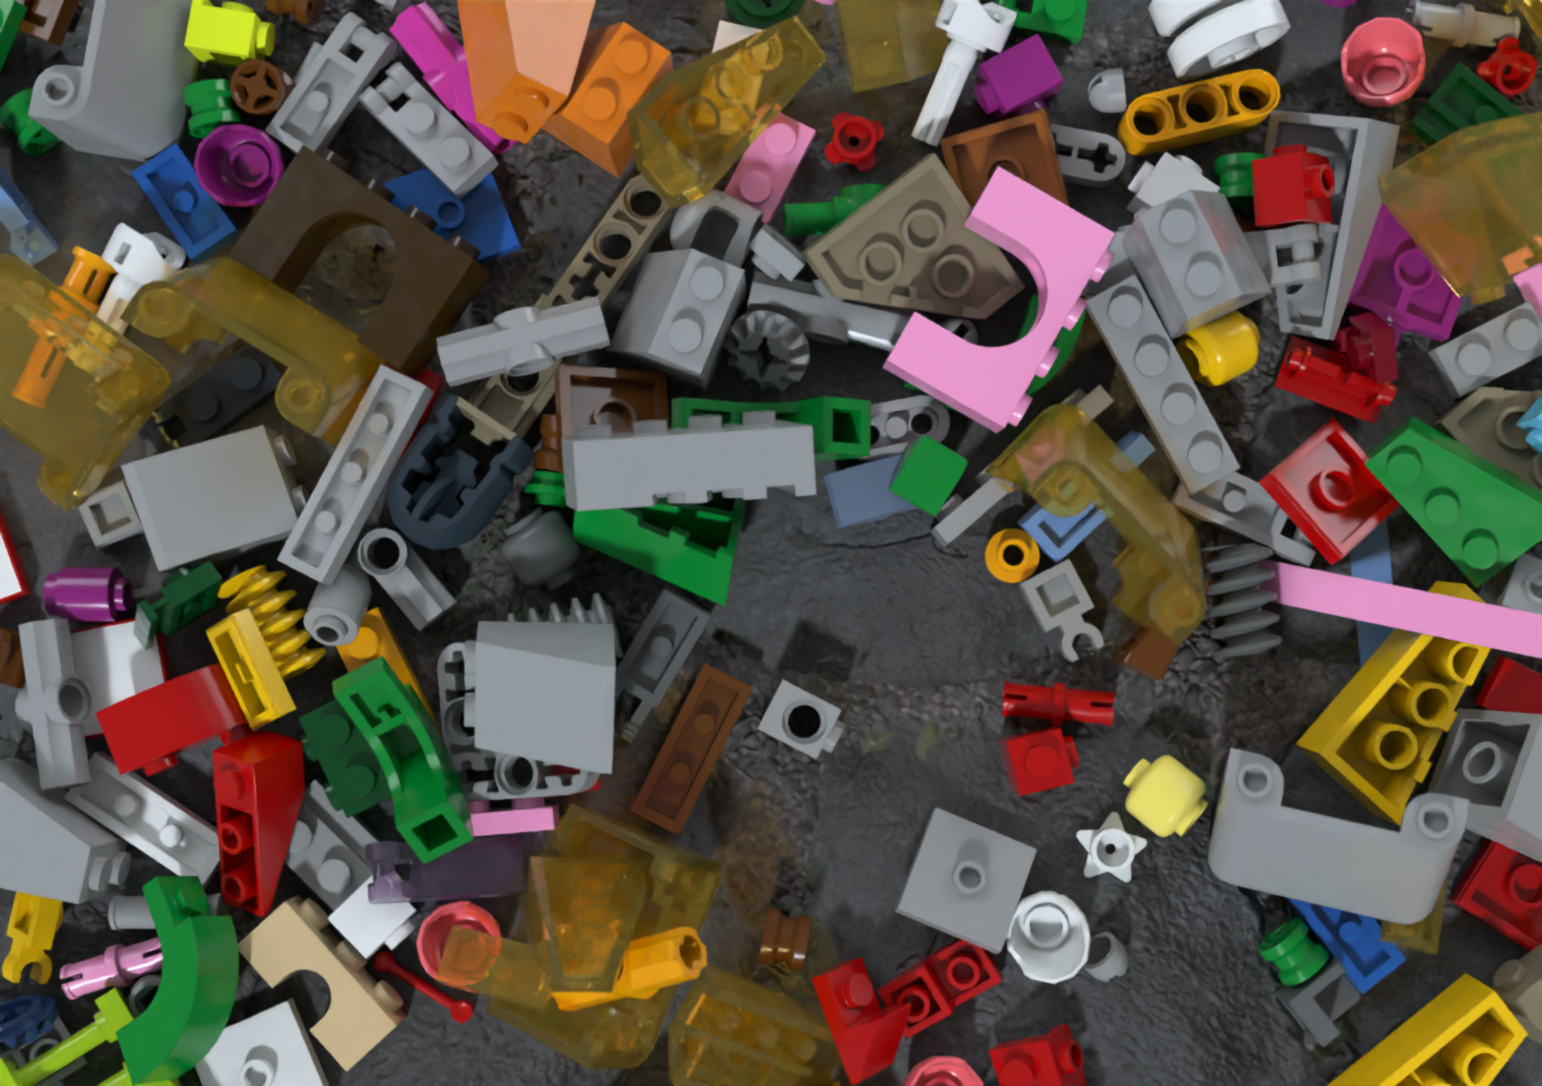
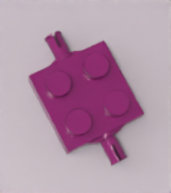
(1402, 284)

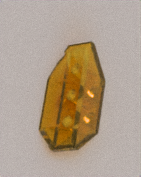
(748, 1036)

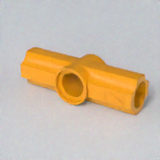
(647, 967)

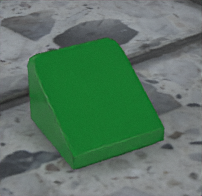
(927, 474)

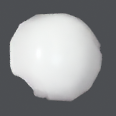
(1049, 937)

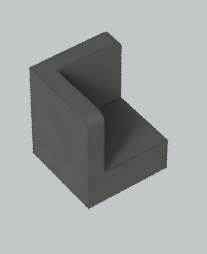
(1320, 1001)

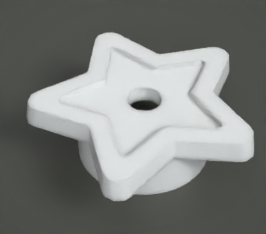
(1125, 849)

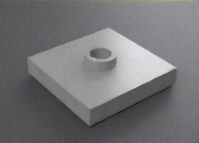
(966, 880)

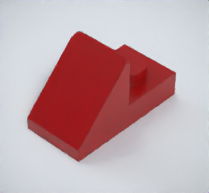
(860, 1028)

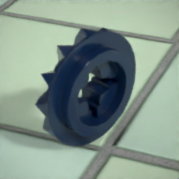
(25, 1019)

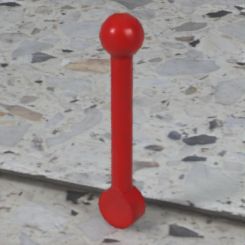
(460, 1010)

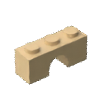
(360, 1007)

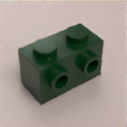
(348, 760)

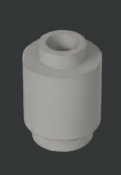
(339, 610)

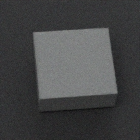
(111, 516)

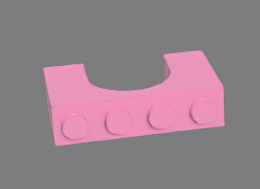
(1061, 254)

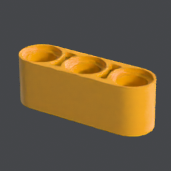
(1219, 99)

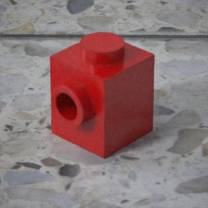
(1292, 188)
(1039, 760)

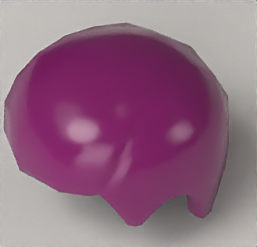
(238, 165)

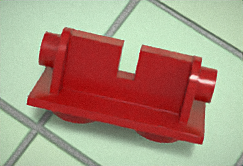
(1331, 381)

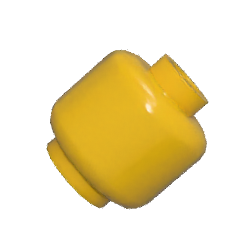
(1220, 349)

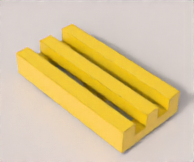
(250, 669)

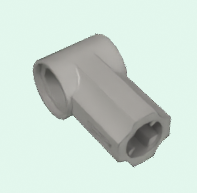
(409, 581)

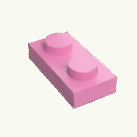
(771, 165)
(523, 816)

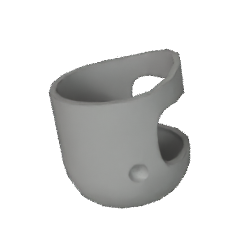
(716, 227)

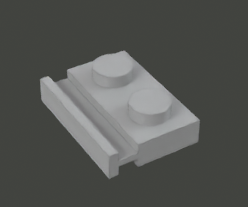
(329, 848)

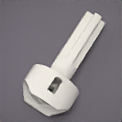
(971, 29)
(138, 262)

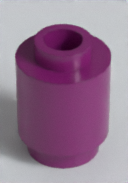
(87, 594)

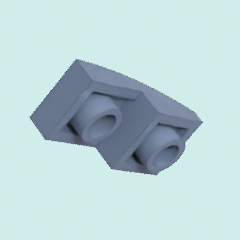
(862, 492)

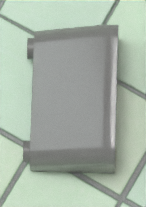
(130, 84)
(1328, 858)

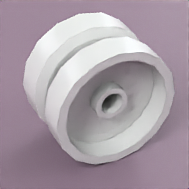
(1216, 31)

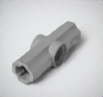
(826, 317)
(523, 341)
(54, 704)

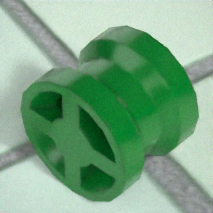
(210, 106)
(32, 136)
(1237, 178)
(1293, 952)

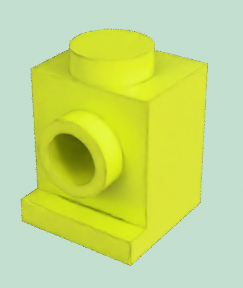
(227, 34)

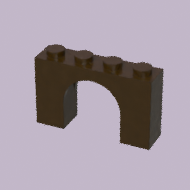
(319, 202)

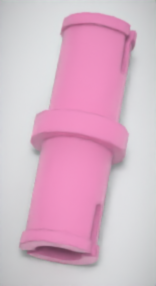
(114, 968)

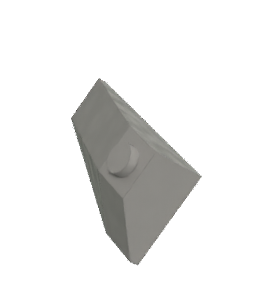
(1359, 155)

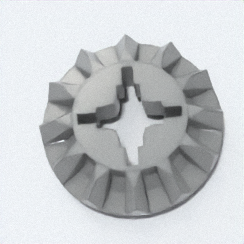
(785, 343)

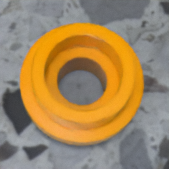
(996, 563)

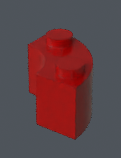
(171, 719)

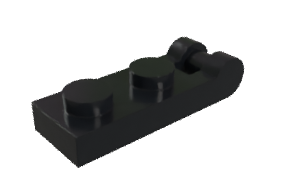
(215, 400)

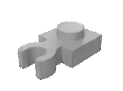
(775, 253)
(1059, 600)

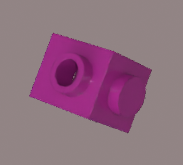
(1017, 80)

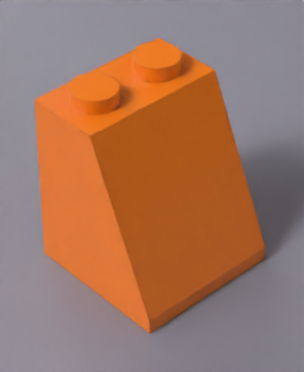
(522, 59)
(609, 79)

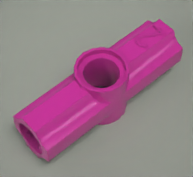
(444, 69)

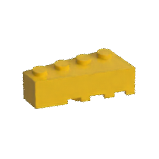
(1393, 713)
(1450, 1042)

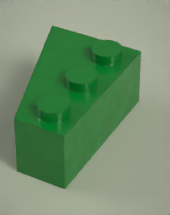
(1459, 499)
(673, 541)

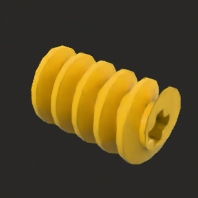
(286, 644)

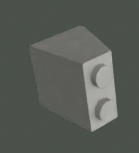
(1193, 260)
(680, 315)
(217, 498)
(544, 691)
(1498, 767)
(53, 845)

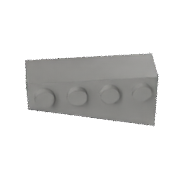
(687, 462)

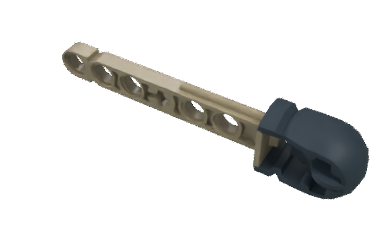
(430, 511)

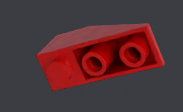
(256, 808)

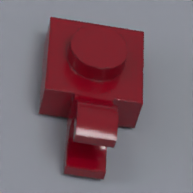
(1368, 347)

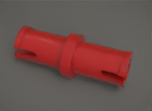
(1057, 703)

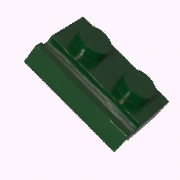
(1458, 104)
(185, 598)

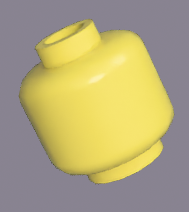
(1165, 796)

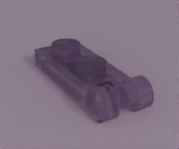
(471, 871)

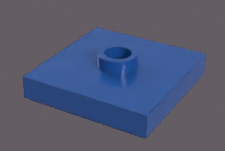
(477, 217)

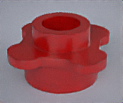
(1519, 71)
(857, 127)

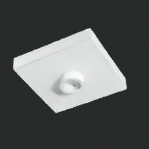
(263, 1051)

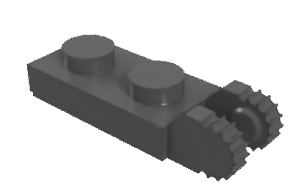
(658, 655)

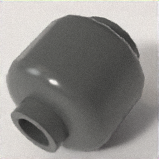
(541, 548)

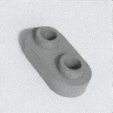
(894, 425)

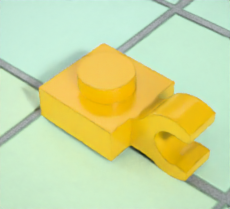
(33, 929)

